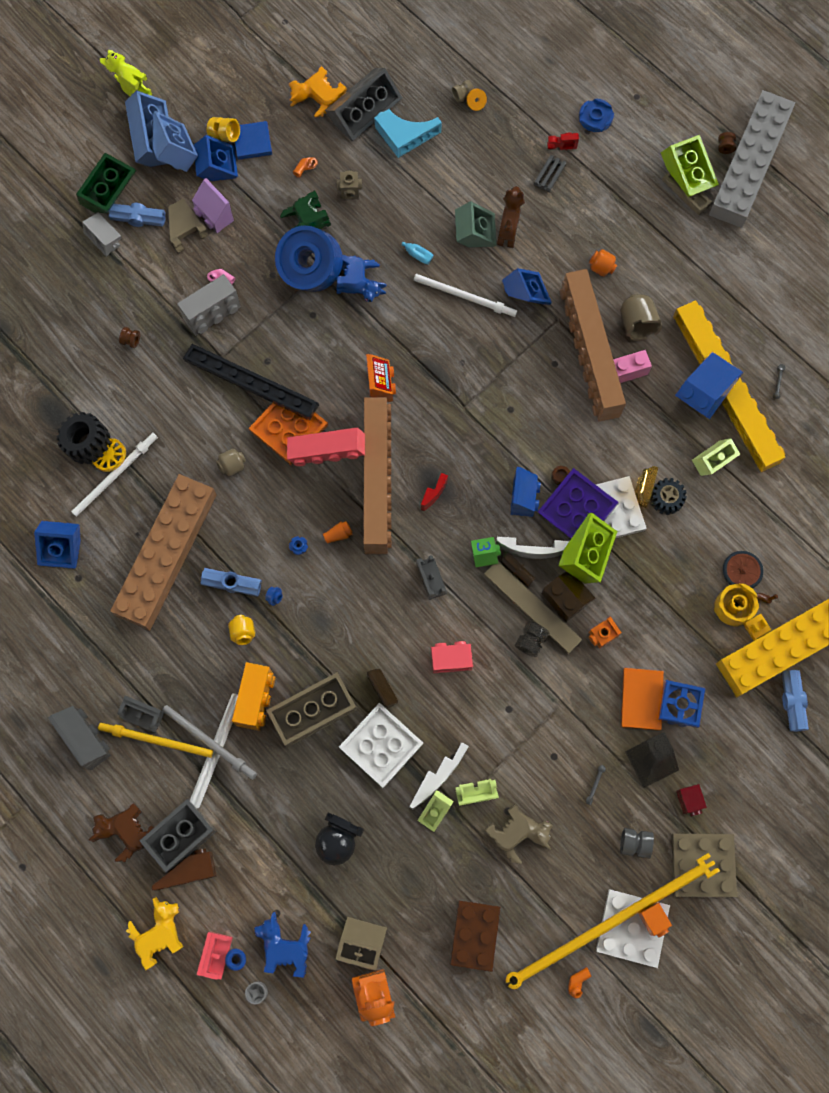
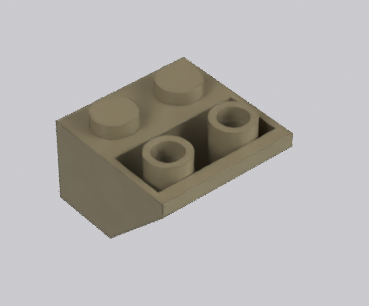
(361, 943)

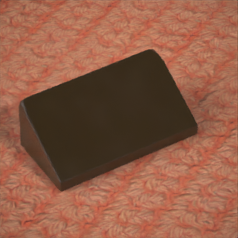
(382, 688)

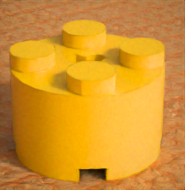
(746, 608)

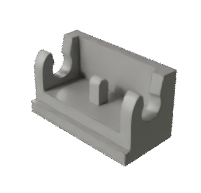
(101, 233)

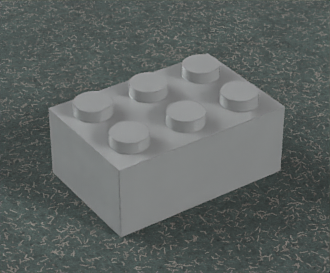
(209, 305)

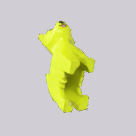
(126, 74)

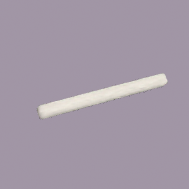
(210, 763)

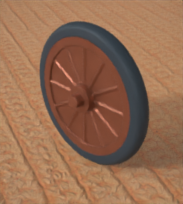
(743, 568)

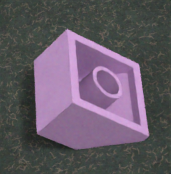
(212, 206)

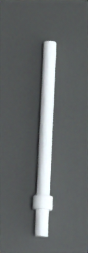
(497, 307)
(141, 448)

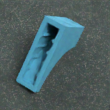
(405, 135)

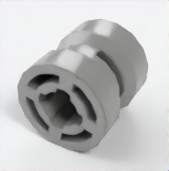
(253, 993)

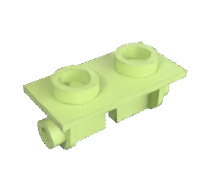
(469, 794)

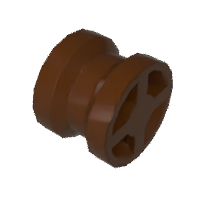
(727, 143)
(129, 337)

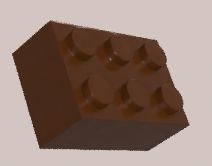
(475, 936)

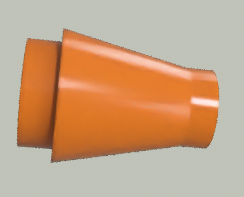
(338, 532)

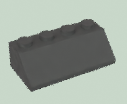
(363, 102)

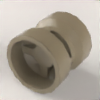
(461, 91)

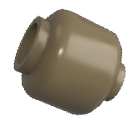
(231, 462)

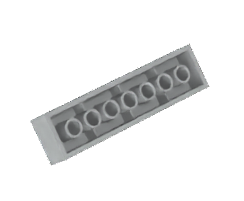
(752, 159)

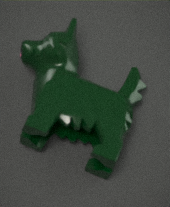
(307, 213)

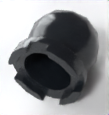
(336, 841)

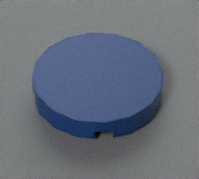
(596, 115)

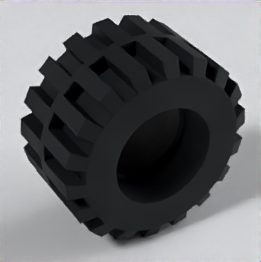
(92, 446)

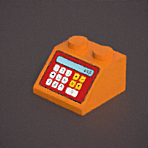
(380, 377)

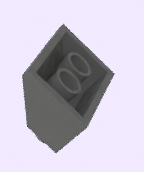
(80, 737)
(178, 836)

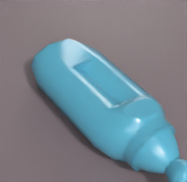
(418, 252)

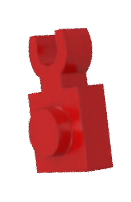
(564, 142)

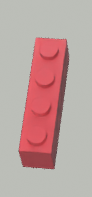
(326, 446)

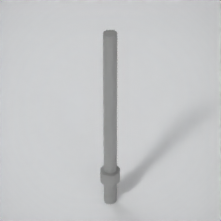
(237, 763)

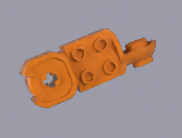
(373, 997)

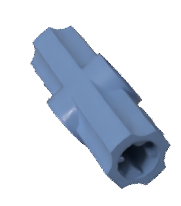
(137, 215)
(219, 580)
(794, 700)

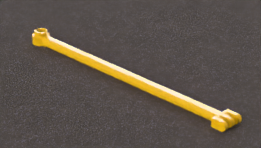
(614, 921)

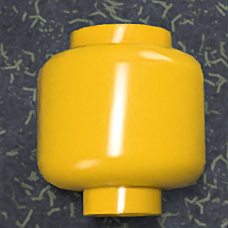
(241, 630)

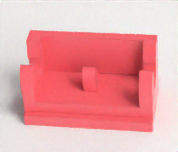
(213, 955)

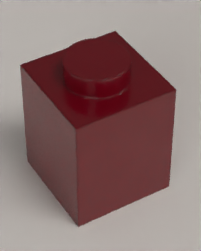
(691, 800)

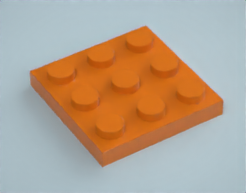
(279, 423)

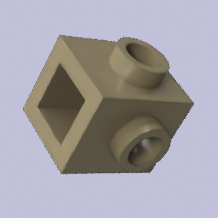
(349, 185)

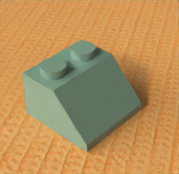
(475, 226)

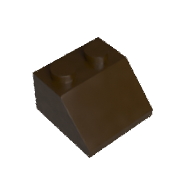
(567, 595)

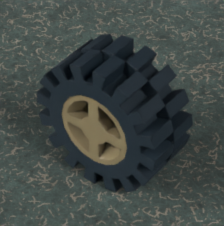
(674, 495)

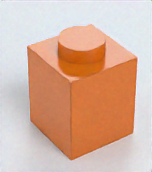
(655, 920)

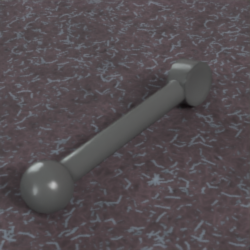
(780, 368)
(601, 769)

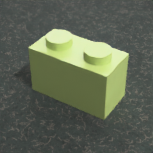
(716, 457)

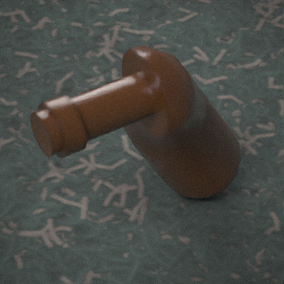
(765, 598)

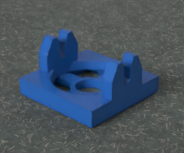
(665, 715)

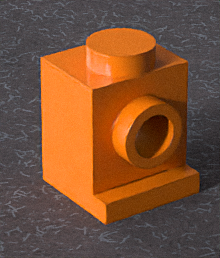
(601, 640)

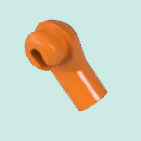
(305, 164)

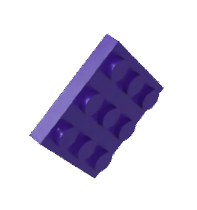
(574, 501)

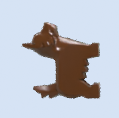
(514, 200)
(125, 827)

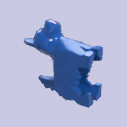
(355, 280)
(281, 950)

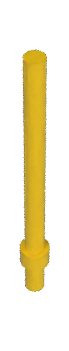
(119, 731)

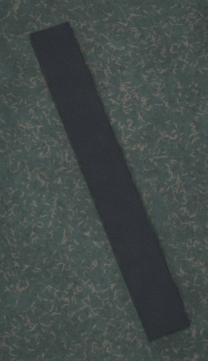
(251, 381)

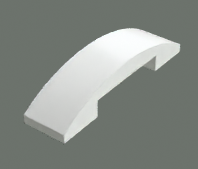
(509, 545)

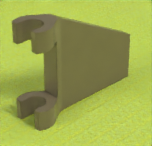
(183, 223)

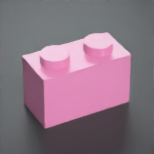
(632, 366)

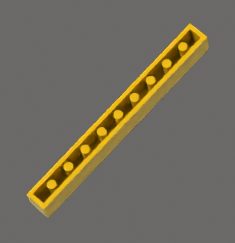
(738, 403)

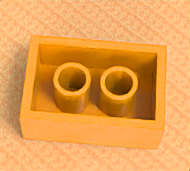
(253, 696)

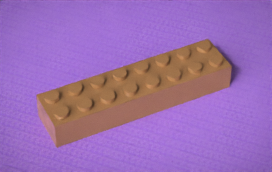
(592, 345)
(376, 479)
(164, 552)

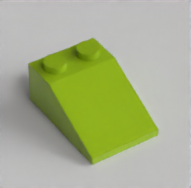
(690, 166)
(589, 550)

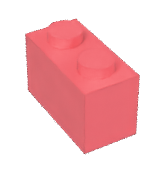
(451, 657)

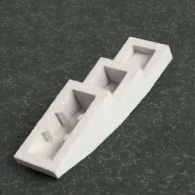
(434, 781)

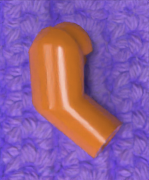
(575, 982)

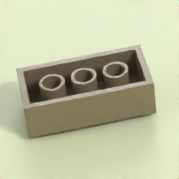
(311, 710)

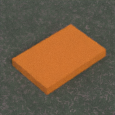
(641, 699)

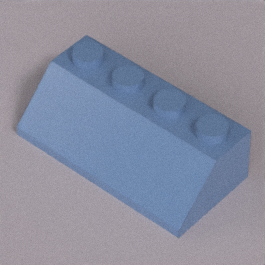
(140, 119)

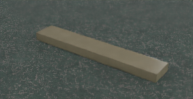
(532, 607)

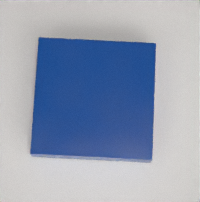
(253, 141)

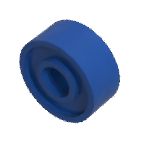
(293, 254)

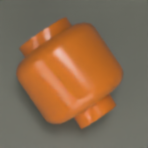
(603, 262)

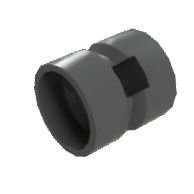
(636, 843)

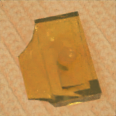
(645, 486)

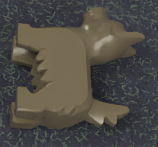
(517, 830)

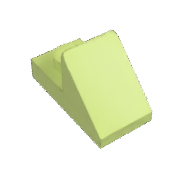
(435, 811)

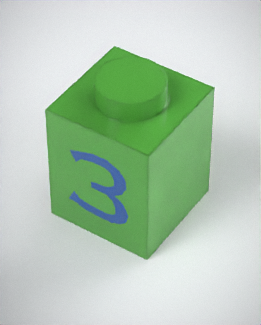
(485, 552)

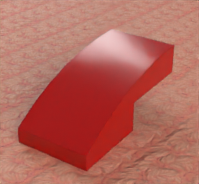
(432, 495)

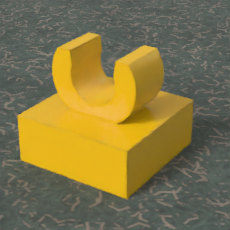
(757, 627)

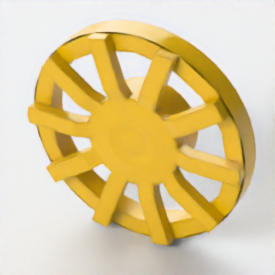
(111, 456)

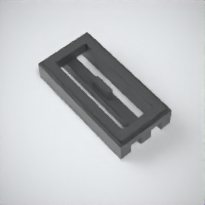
(556, 162)

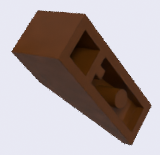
(192, 869)

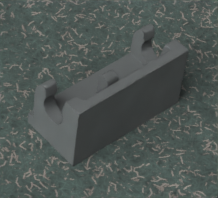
(431, 577)
(140, 714)

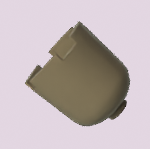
(640, 317)

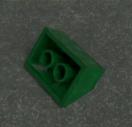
(104, 184)

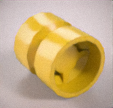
(223, 129)

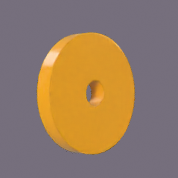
(482, 99)

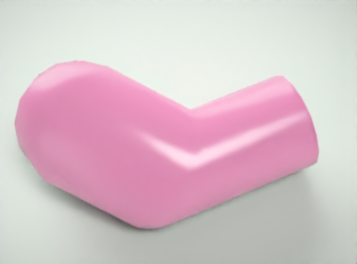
(211, 276)

